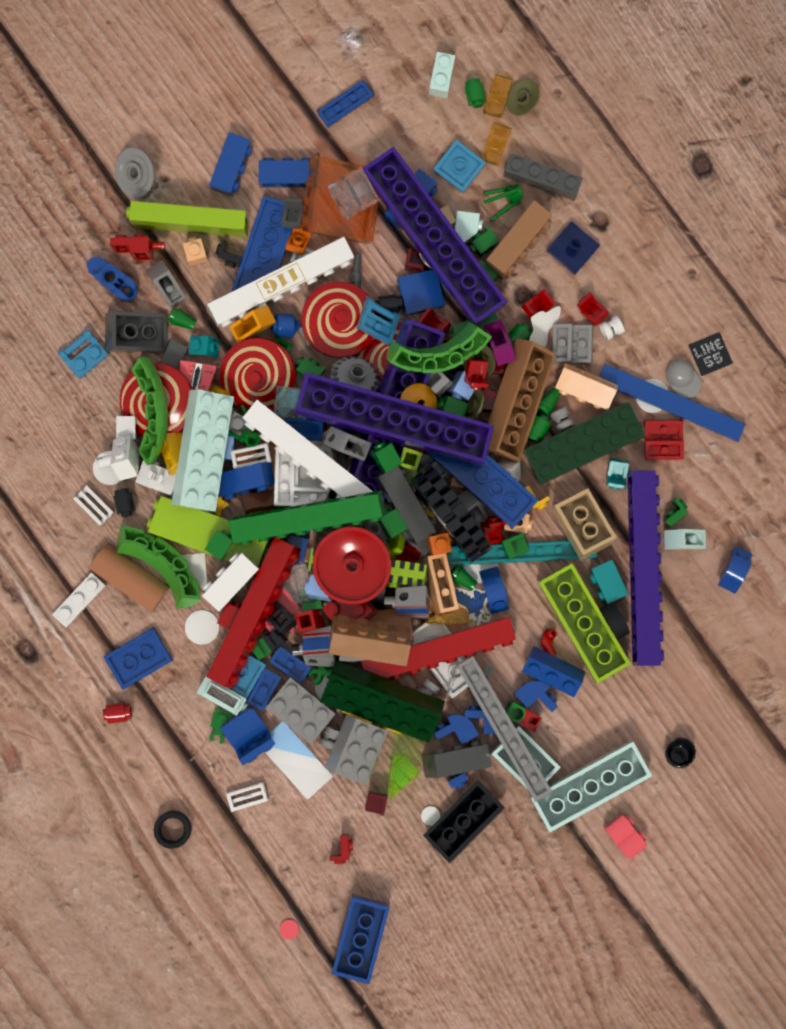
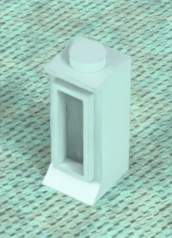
(223, 696)

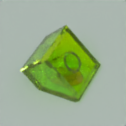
(401, 774)

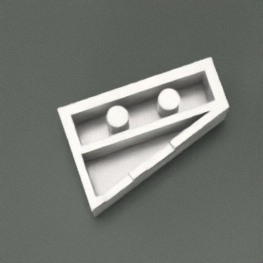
(230, 580)

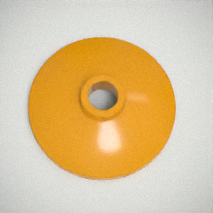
(420, 392)

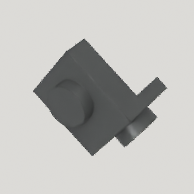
(292, 213)

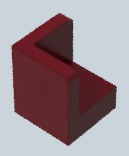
(414, 262)
(376, 803)

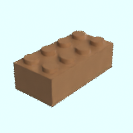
(519, 239)
(369, 640)

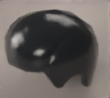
(680, 753)

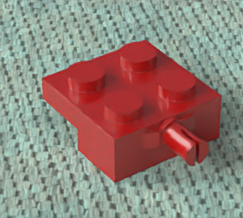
(138, 246)
(363, 610)

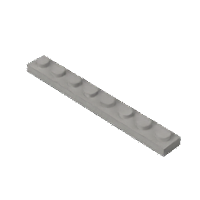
(504, 729)

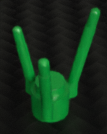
(511, 193)
(248, 436)

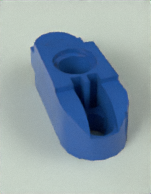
(101, 269)

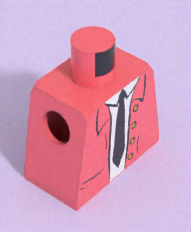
(199, 375)

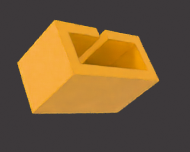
(252, 324)

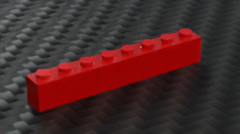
(253, 613)
(447, 649)

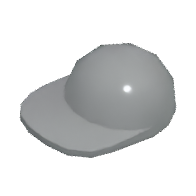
(683, 378)

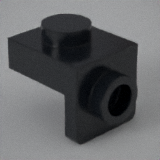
(229, 259)

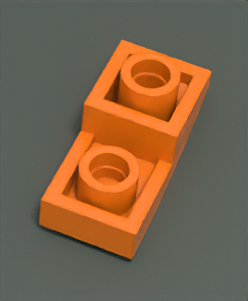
(298, 241)

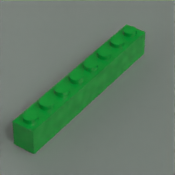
(306, 517)

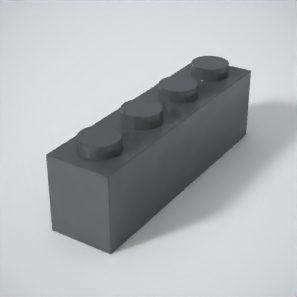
(542, 177)
(403, 498)

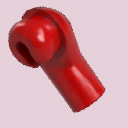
(547, 640)

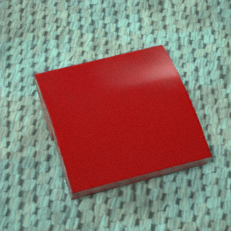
(663, 439)

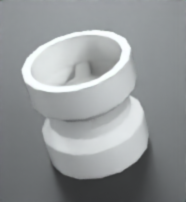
(611, 328)

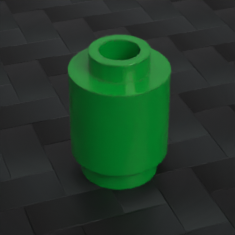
(475, 93)
(519, 332)
(539, 428)

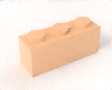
(586, 387)
(440, 584)

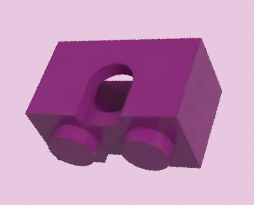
(500, 343)

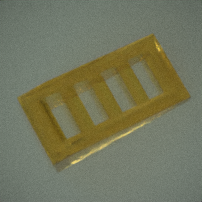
(457, 617)

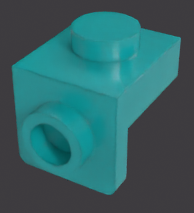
(204, 346)
(617, 473)

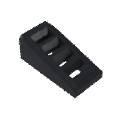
(288, 625)

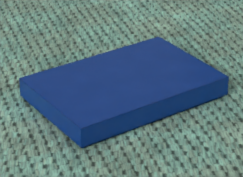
(138, 658)

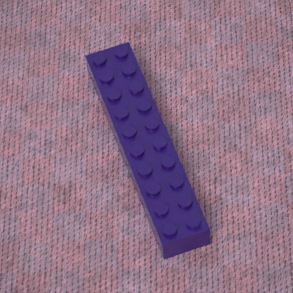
(434, 237)
(393, 383)
(393, 419)
(644, 568)

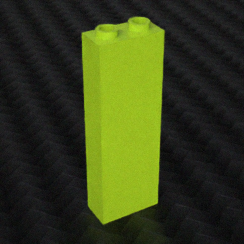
(188, 219)
(196, 528)

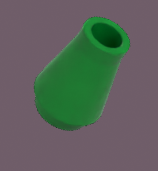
(181, 319)
(548, 402)
(463, 578)

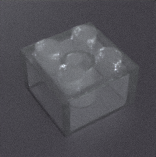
(353, 193)

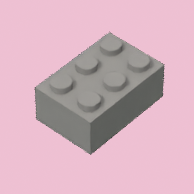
(301, 710)
(356, 749)

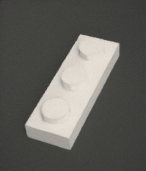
(79, 600)

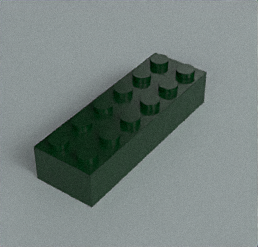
(584, 443)
(382, 701)

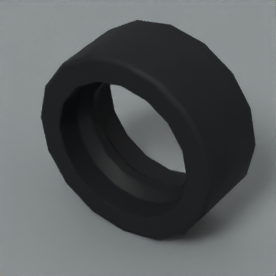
(615, 620)
(158, 833)

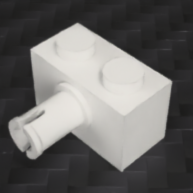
(123, 458)

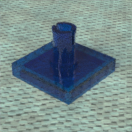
(573, 248)

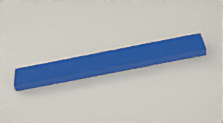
(673, 403)

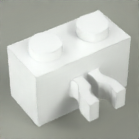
(156, 478)

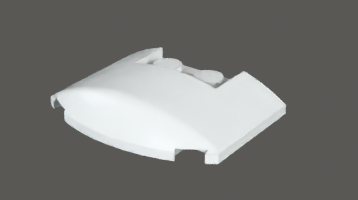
(292, 483)

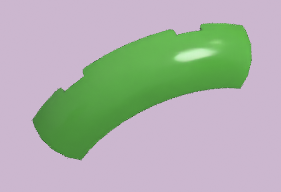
(442, 357)
(155, 409)
(164, 559)

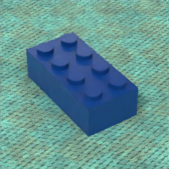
(360, 939)

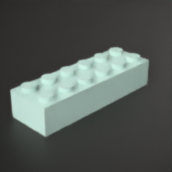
(202, 450)
(592, 785)

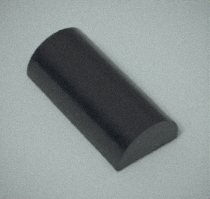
(464, 821)

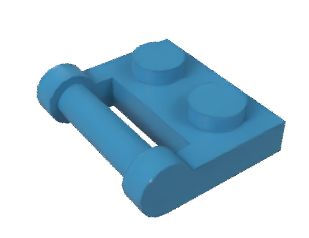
(376, 326)
(87, 359)

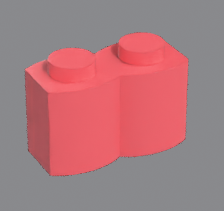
(625, 836)

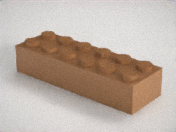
(519, 399)

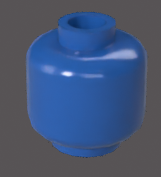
(285, 326)

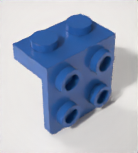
(248, 735)

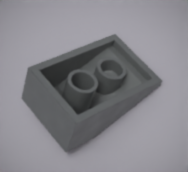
(135, 332)

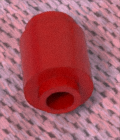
(117, 713)

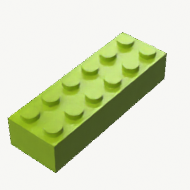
(583, 623)

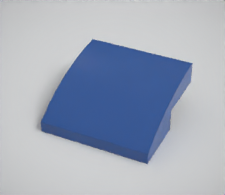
(420, 292)

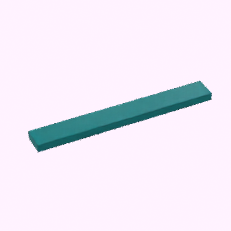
(537, 552)

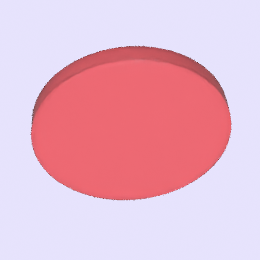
(289, 929)

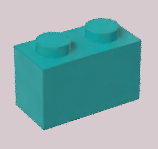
(608, 582)

